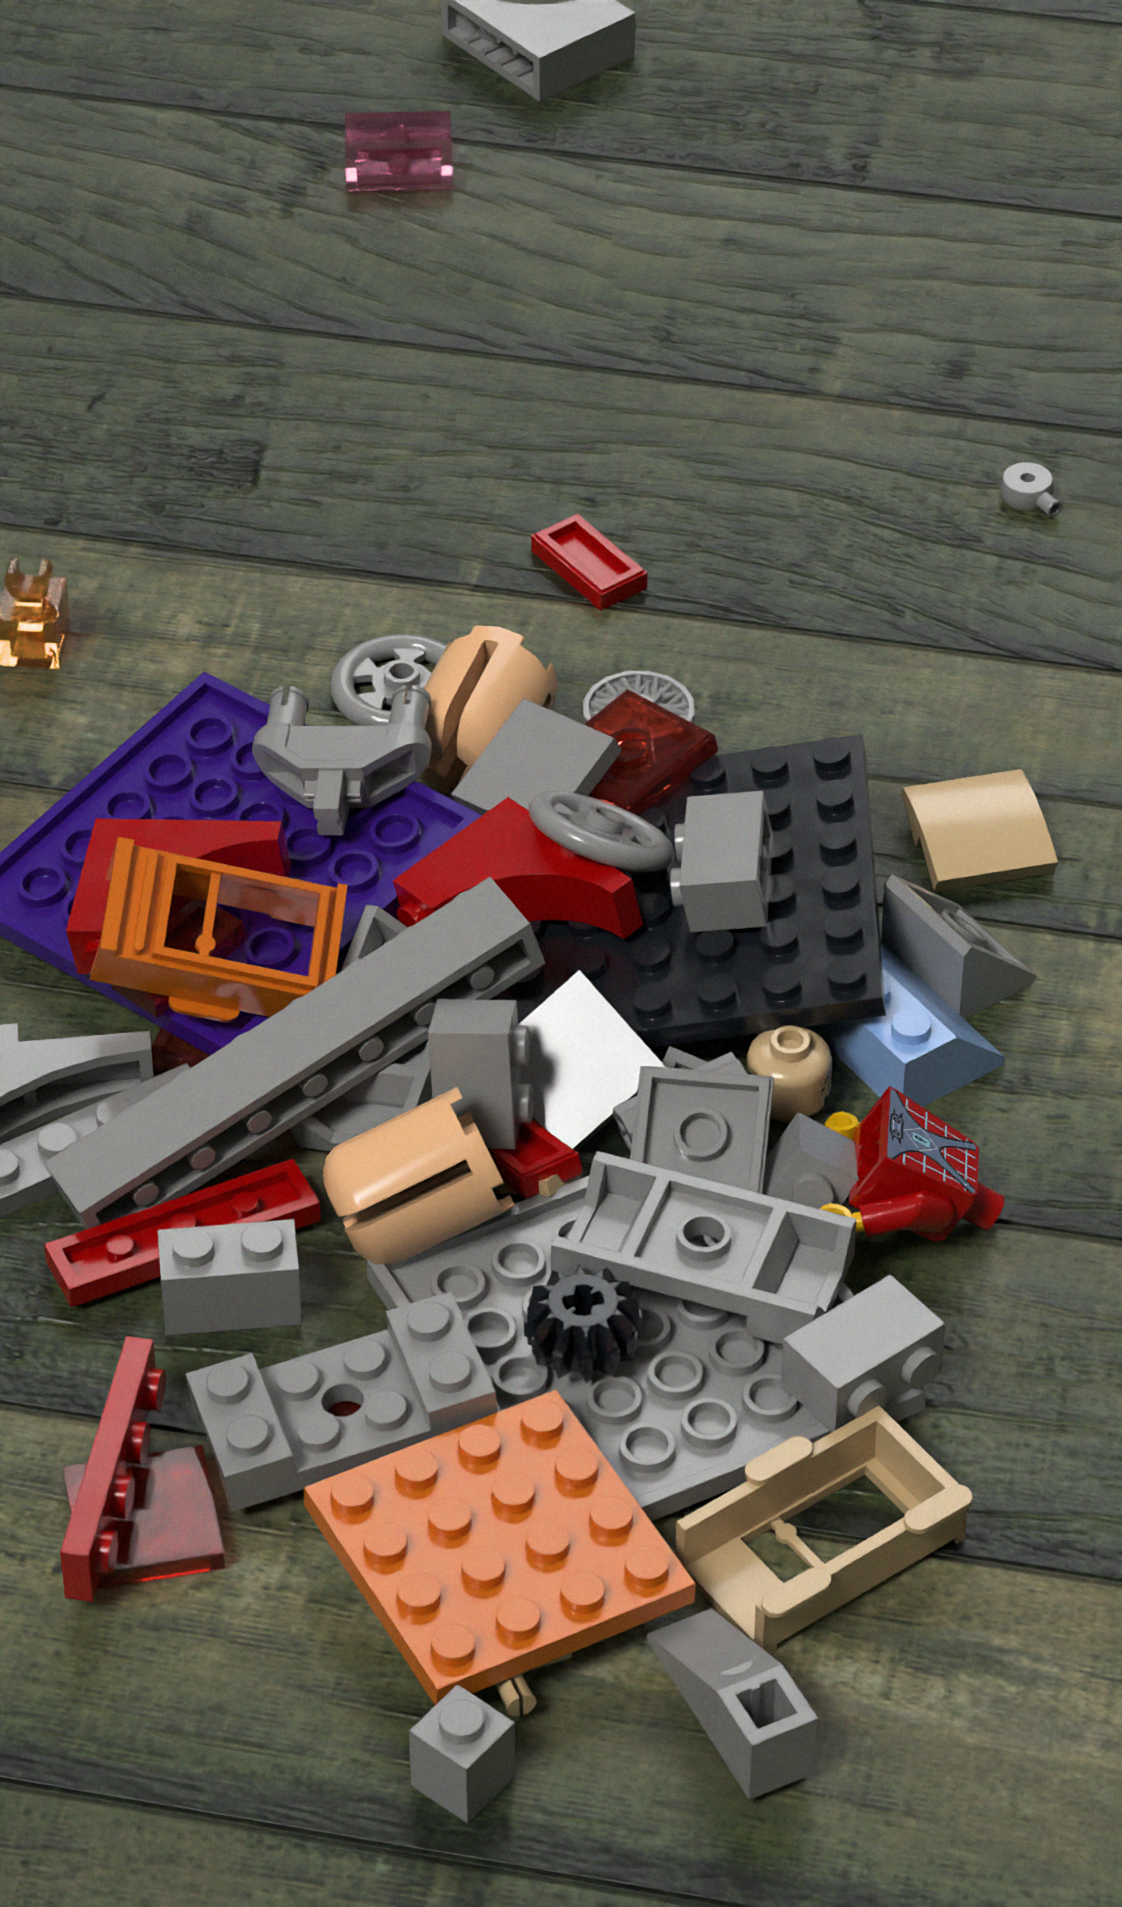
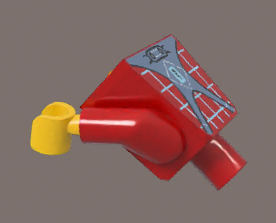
(913, 1172)

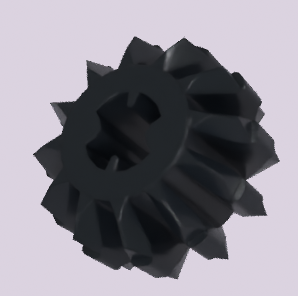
(583, 1323)

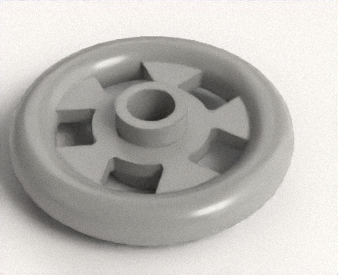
(360, 667)
(601, 831)

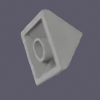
(949, 948)

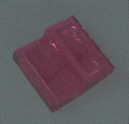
(398, 150)

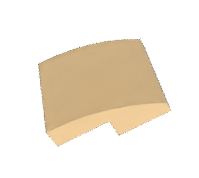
(979, 830)

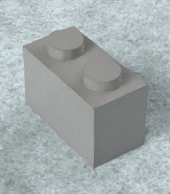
(723, 861)
(481, 1053)
(229, 1277)
(863, 1353)

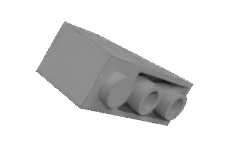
(740, 1700)

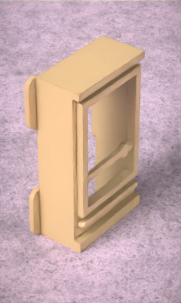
(793, 1479)

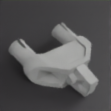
(342, 764)

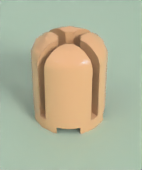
(474, 694)
(413, 1182)

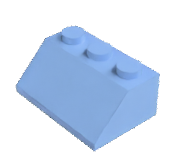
(917, 1046)

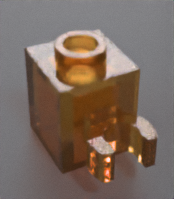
(33, 617)

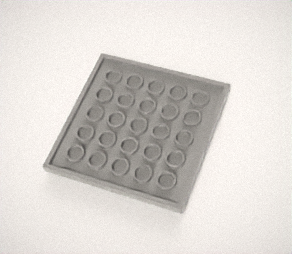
(669, 1420)

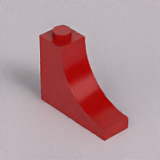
(235, 843)
(528, 867)

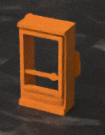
(197, 984)

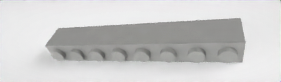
(296, 1059)

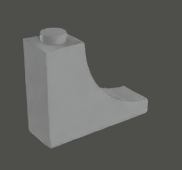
(542, 44)

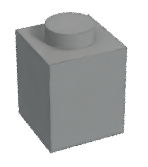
(811, 1165)
(462, 1753)

